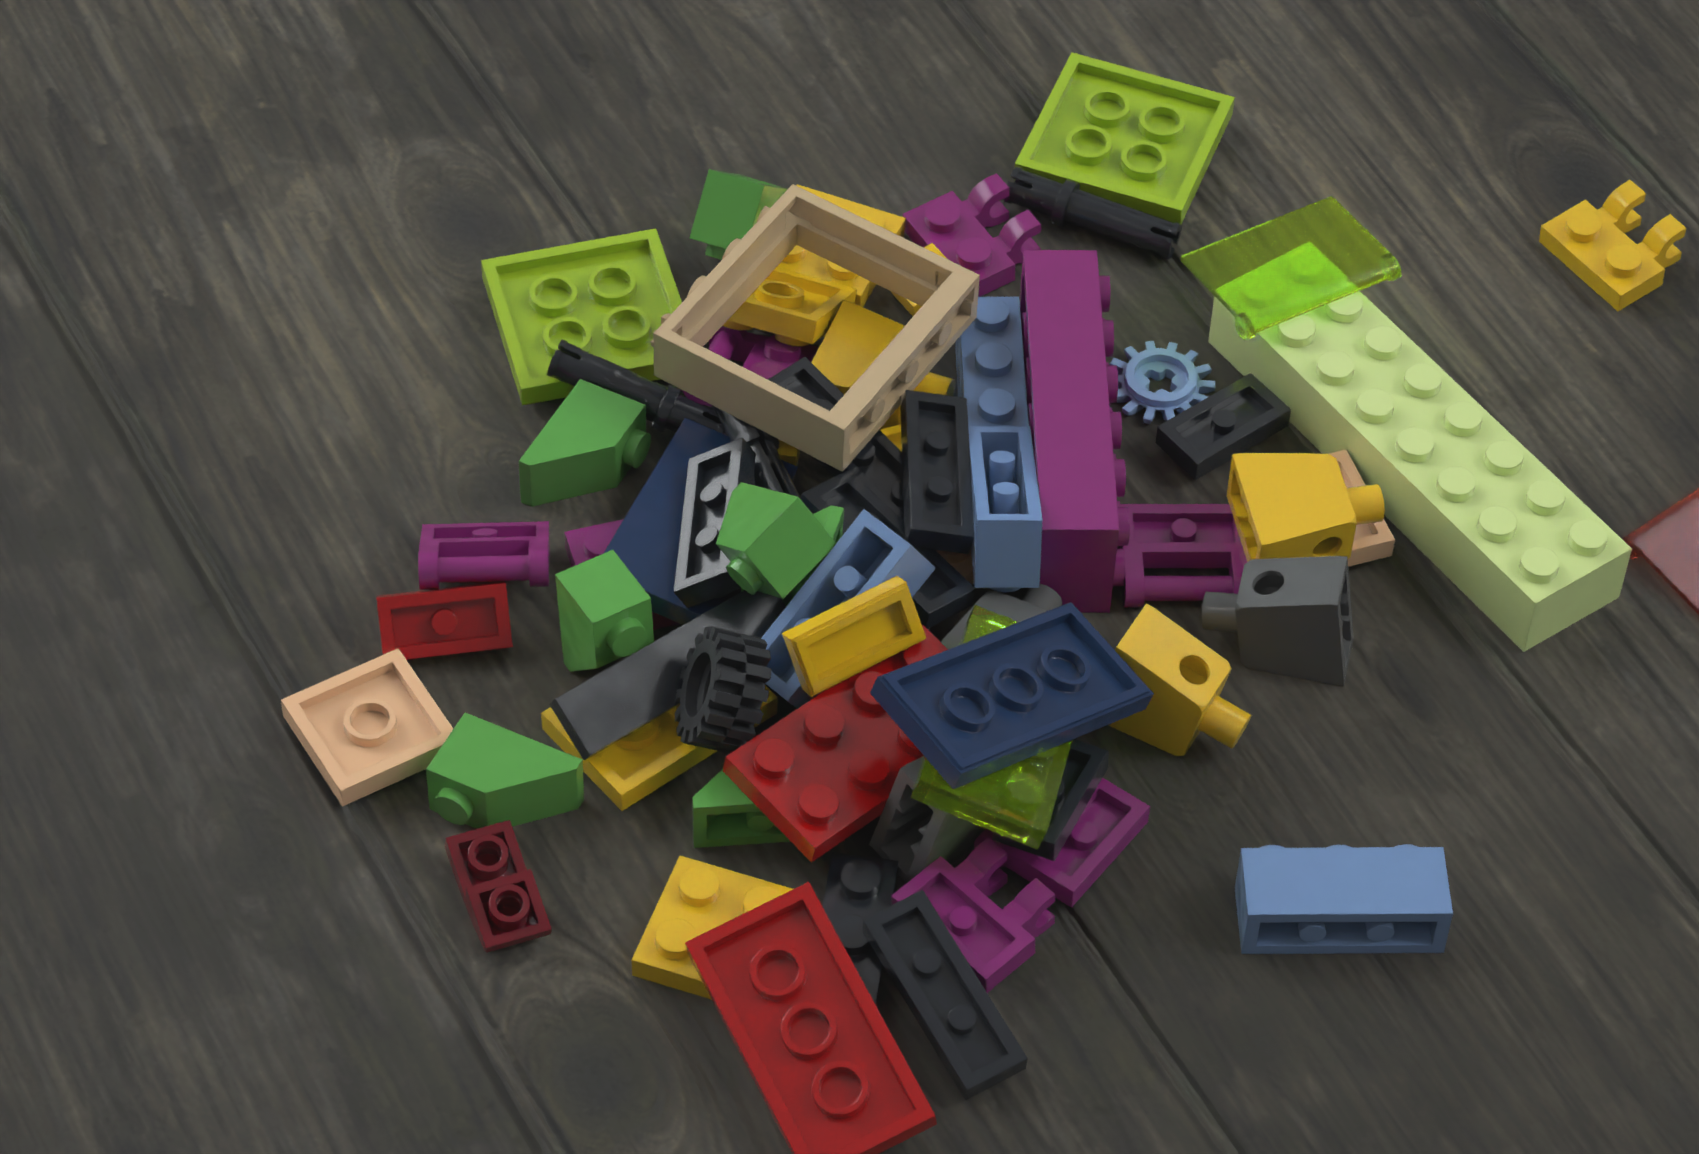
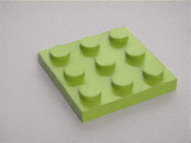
(1127, 136)
(590, 293)

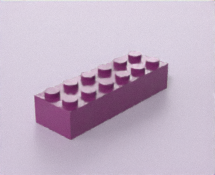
(1074, 425)

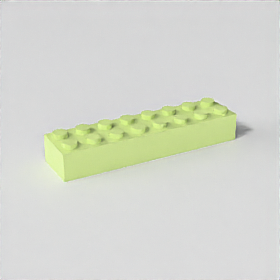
(1442, 463)

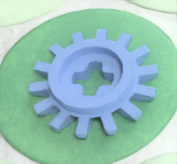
(1158, 364)

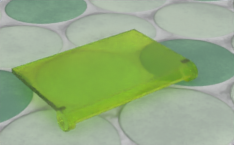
(1291, 265)

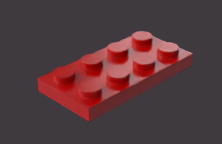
(829, 760)
(809, 1029)

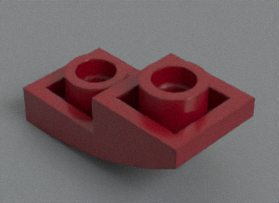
(497, 886)

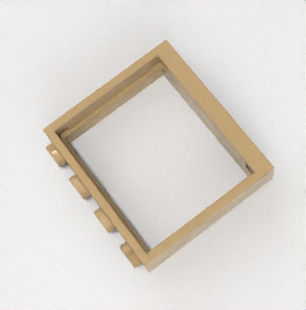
(803, 219)

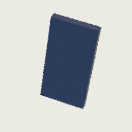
(652, 528)
(1011, 694)

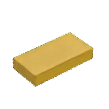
(854, 636)

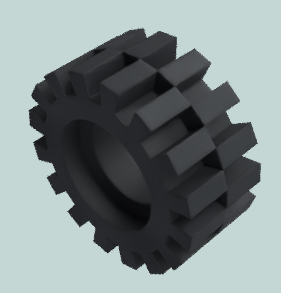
(722, 689)

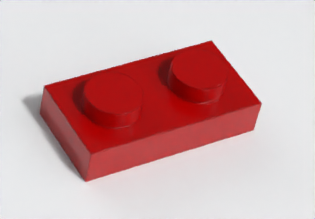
(445, 620)

